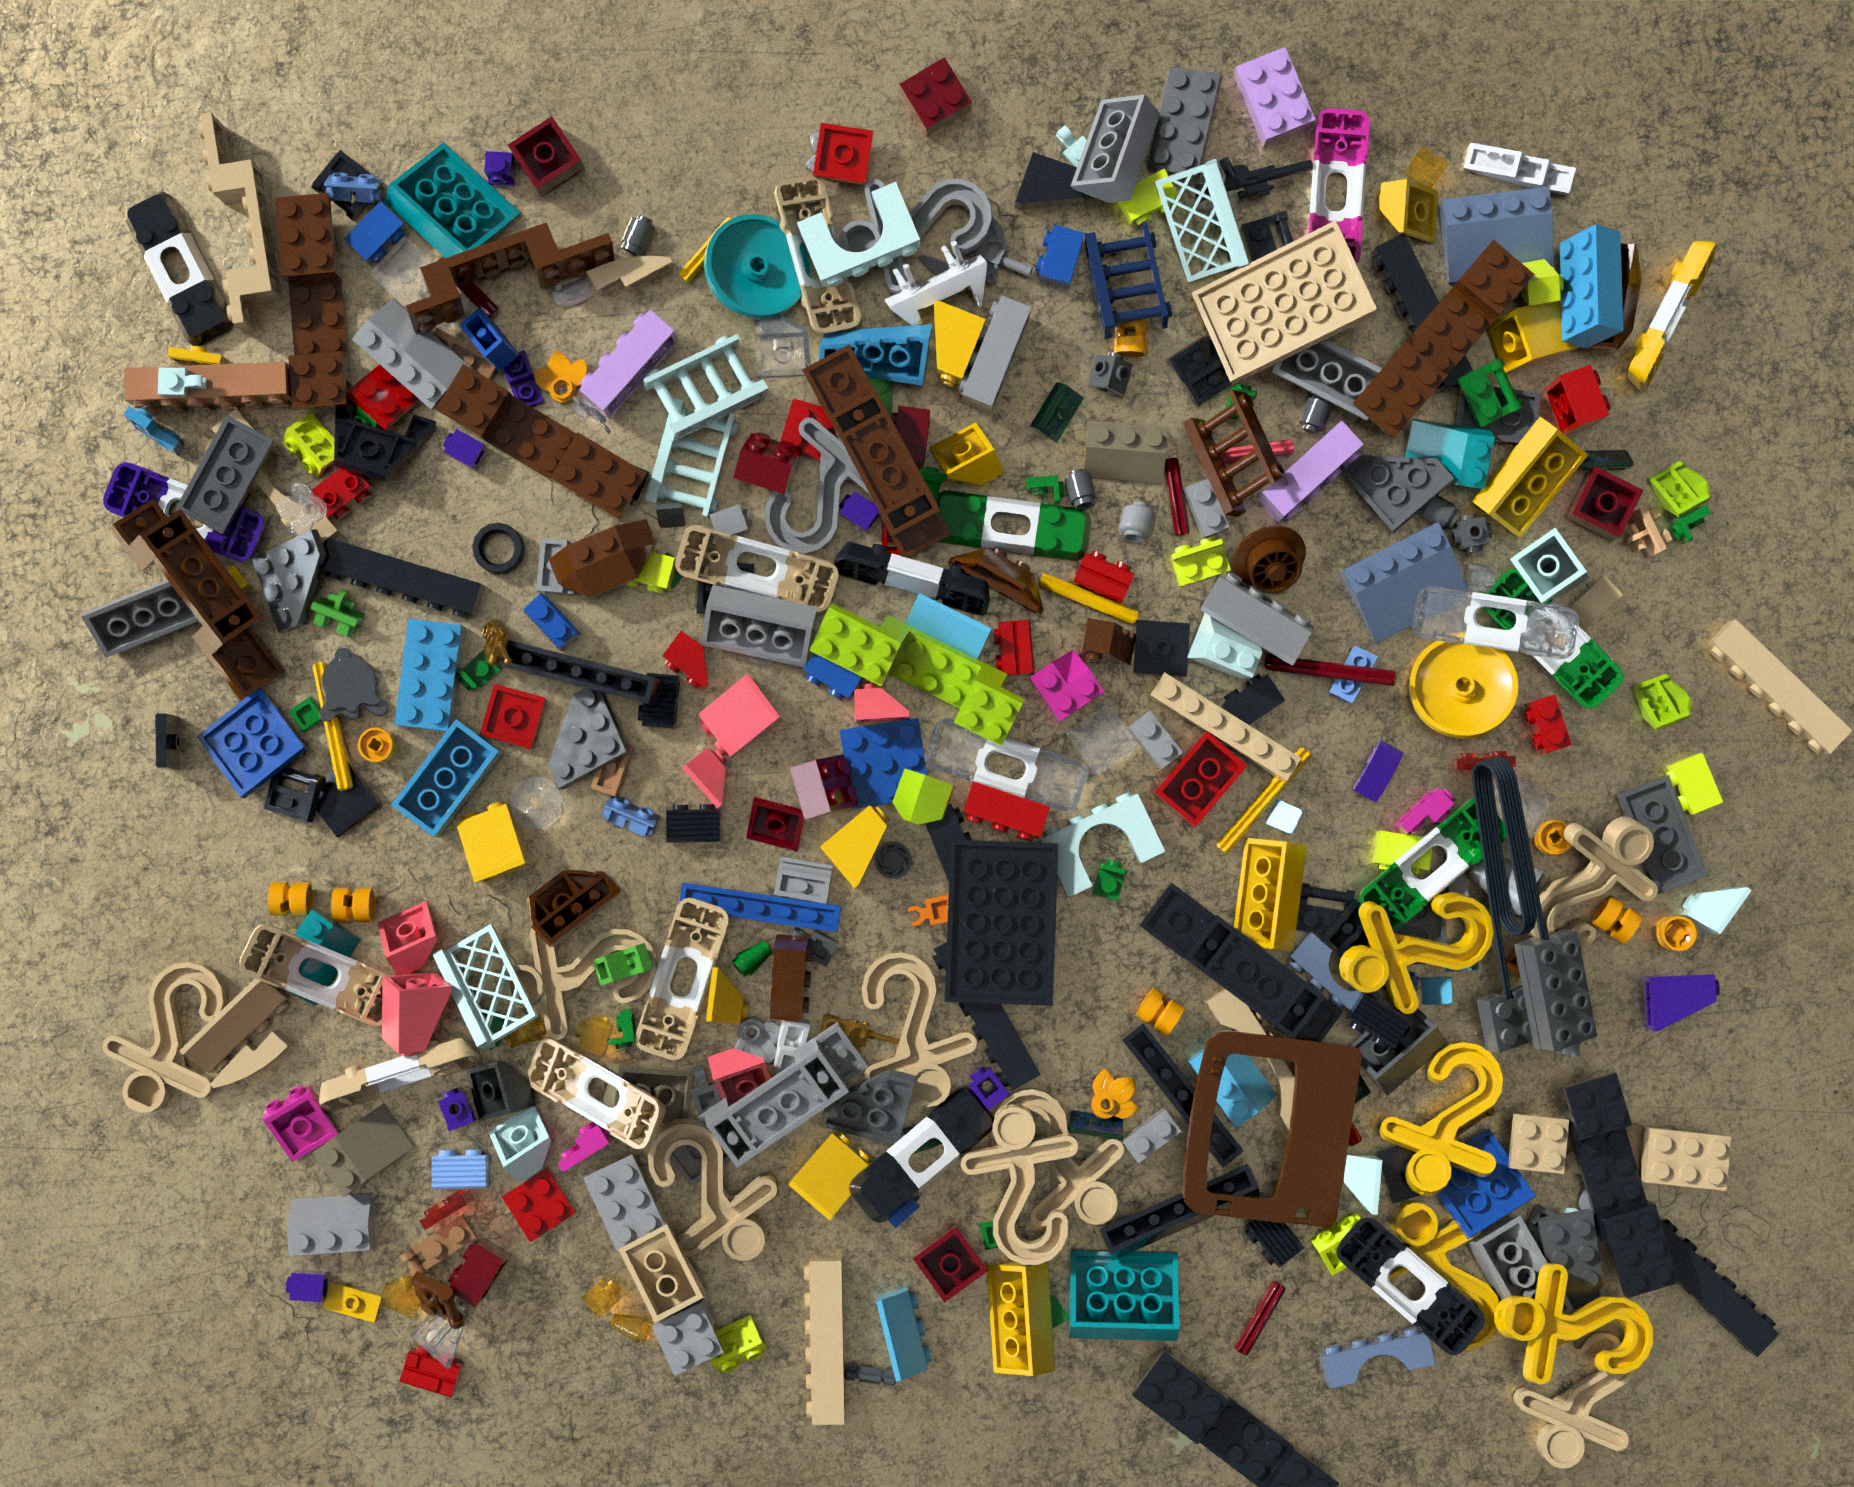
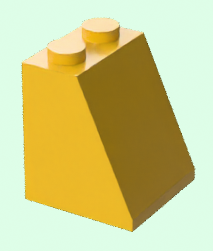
(1529, 336)
(955, 341)
(492, 842)
(856, 844)
(828, 1173)

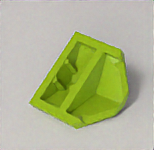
(1680, 488)
(1662, 701)
(921, 797)

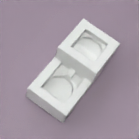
(791, 1037)

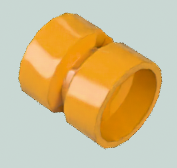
(1132, 345)
(378, 745)
(1550, 838)
(287, 898)
(362, 905)
(1619, 921)
(1675, 933)
(1160, 1011)

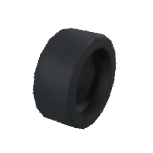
(489, 530)

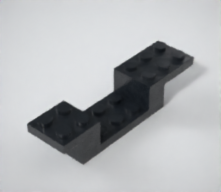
(1240, 966)
(1614, 1185)
(1226, 1427)

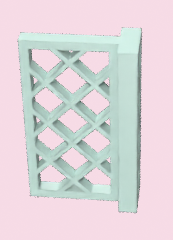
(1224, 213)
(469, 1003)

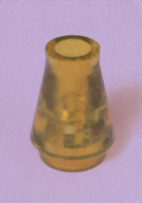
(528, 1033)
(633, 1327)

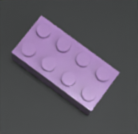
(628, 364)
(1313, 468)

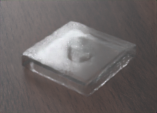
(401, 272)
(1102, 739)

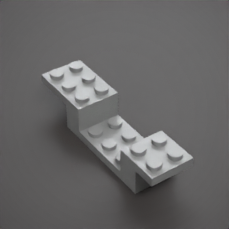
(779, 1103)
(630, 1214)

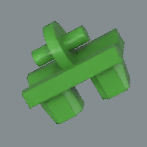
(338, 608)

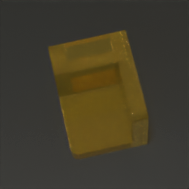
(1426, 167)

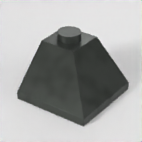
(499, 1090)

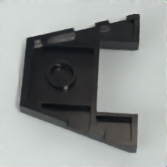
(372, 449)

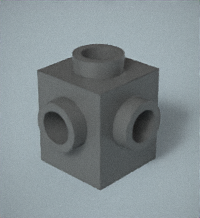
(1110, 374)
(1464, 540)

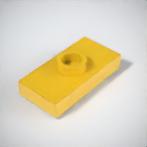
(195, 356)
(352, 1302)

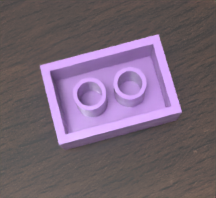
(1274, 96)

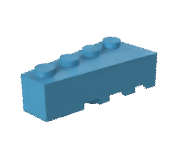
(885, 352)

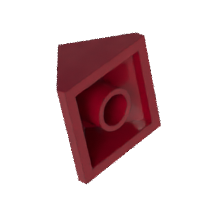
(775, 824)

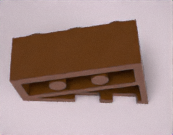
(1106, 642)
(790, 977)

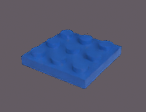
(251, 743)
(879, 757)
(1483, 1201)

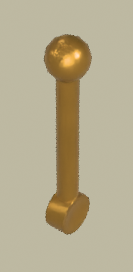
(1490, 1113)

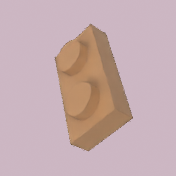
(611, 777)

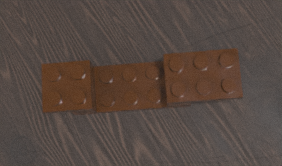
(488, 259)
(317, 302)
(1443, 339)
(541, 442)
(877, 451)
(207, 591)

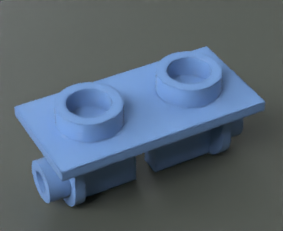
(364, 185)
(1349, 690)
(642, 819)

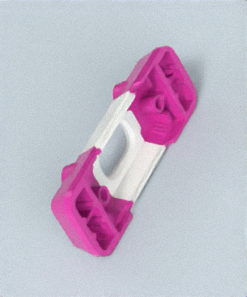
(1342, 149)

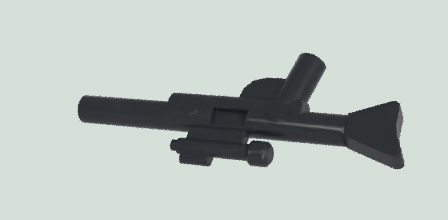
(1254, 180)

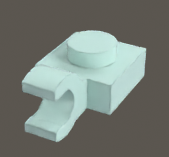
(1074, 147)
(176, 382)

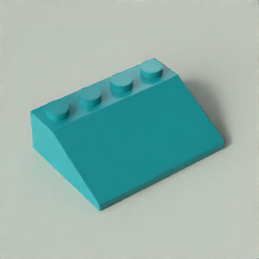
(450, 203)
(1124, 1296)

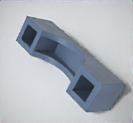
(1313, 958)
(1343, 1363)

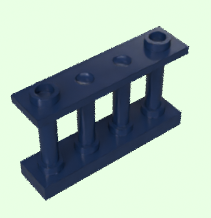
(1106, 296)

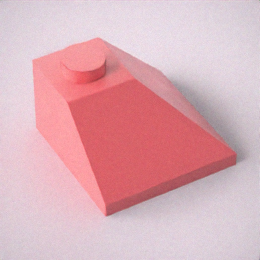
(876, 705)
(709, 775)
(408, 938)
(737, 1073)

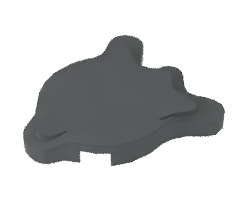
(347, 686)

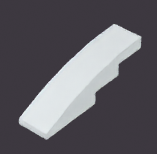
(1519, 169)

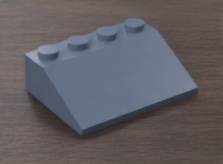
(1514, 219)
(1390, 580)

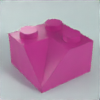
(1066, 685)

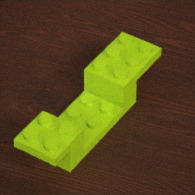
(924, 663)

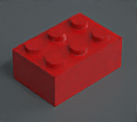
(1577, 400)
(1199, 779)
(1005, 811)

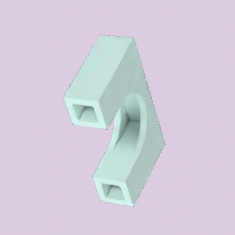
(835, 263)
(1126, 814)

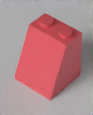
(739, 717)
(412, 1010)

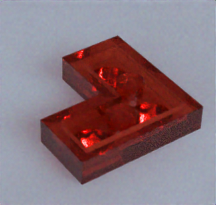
(1468, 760)
(451, 1205)

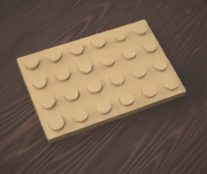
(1284, 302)

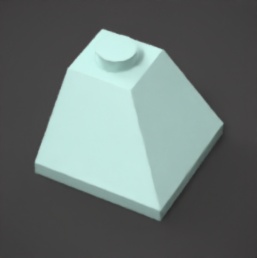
(1715, 908)
(522, 1143)
(1363, 1179)

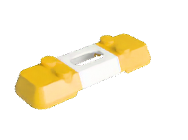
(1685, 282)

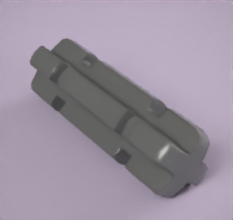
(869, 1375)

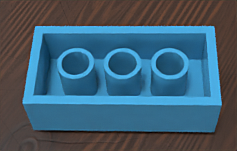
(1591, 286)
(430, 675)
(447, 778)

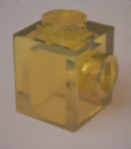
(594, 1034)
(401, 1296)
(602, 1296)

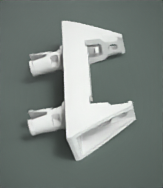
(959, 276)

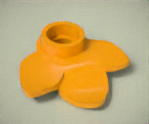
(561, 373)
(1116, 1093)

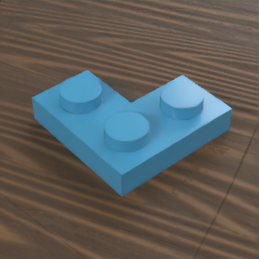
(144, 422)

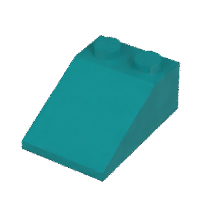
(1459, 449)

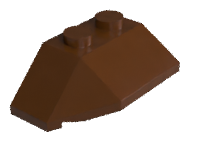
(1630, 293)
(604, 558)
(1003, 576)
(568, 903)

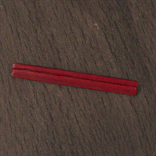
(1333, 670)

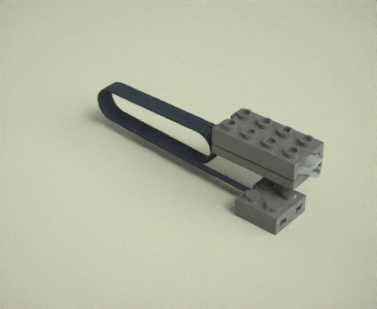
(1554, 994)

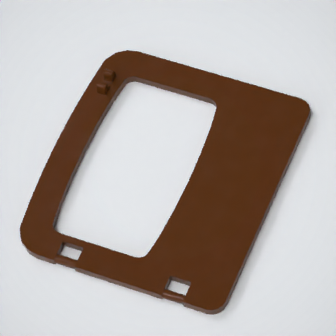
(1317, 1133)

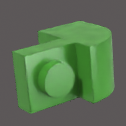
(622, 964)

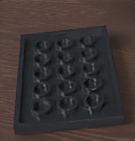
(1001, 922)

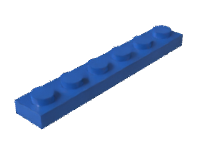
(767, 907)

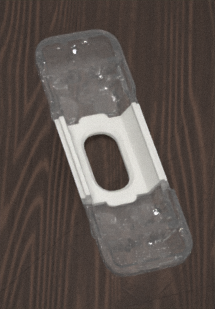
(1538, 631)
(1047, 778)

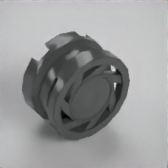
(893, 860)

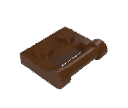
(437, 1299)

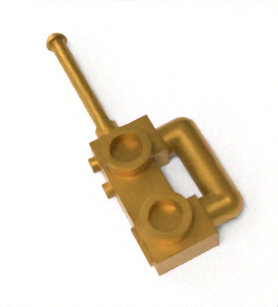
(496, 642)
(855, 1030)

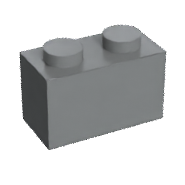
(1205, 509)
(1155, 740)
(1151, 1135)

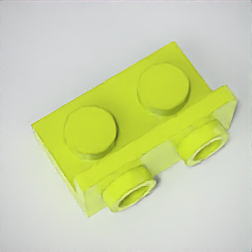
(311, 444)
(1200, 561)
(1327, 1242)
(740, 1343)

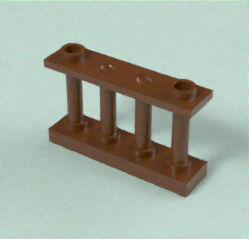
(1211, 454)

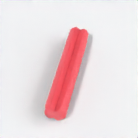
(1280, 448)

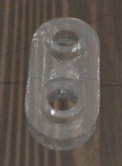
(1479, 577)

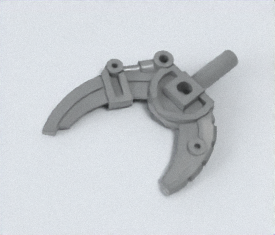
(992, 250)

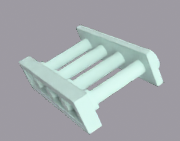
(705, 413)
(666, 466)

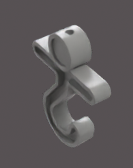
(863, 235)
(835, 469)

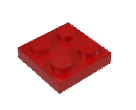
(843, 153)
(382, 397)
(799, 411)
(512, 716)
(539, 1204)

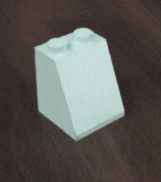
(1550, 567)
(1224, 649)

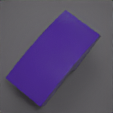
(522, 380)
(1378, 771)

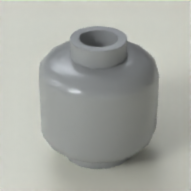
(1137, 522)

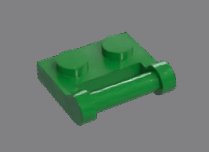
(1482, 397)

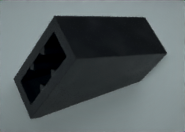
(1048, 184)

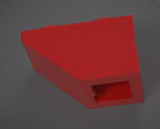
(690, 658)

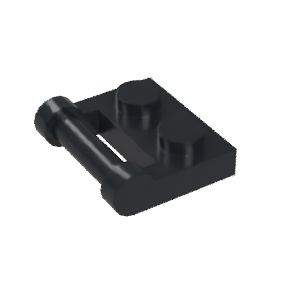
(343, 164)
(1259, 235)
(292, 801)
(1316, 918)

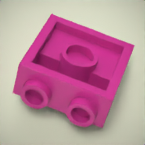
(1429, 809)
(299, 1122)
(591, 1139)

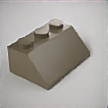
(1125, 451)

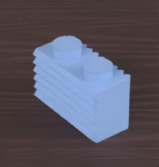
(460, 1170)

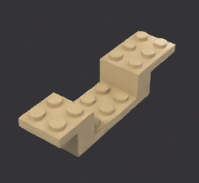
(242, 183)
(1659, 1152)

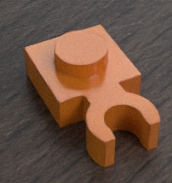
(935, 910)

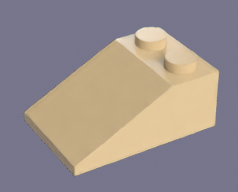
(662, 1273)

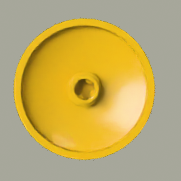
(1463, 688)

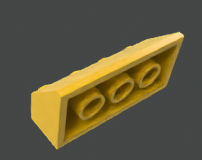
(1530, 477)
(1270, 892)
(1020, 1318)

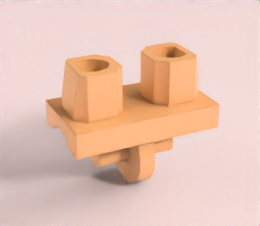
(1646, 533)

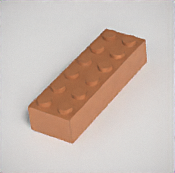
(226, 387)

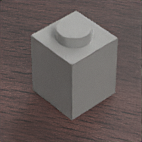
(731, 520)

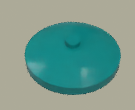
(753, 267)

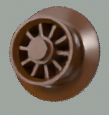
(1270, 558)

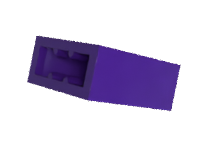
(1677, 997)

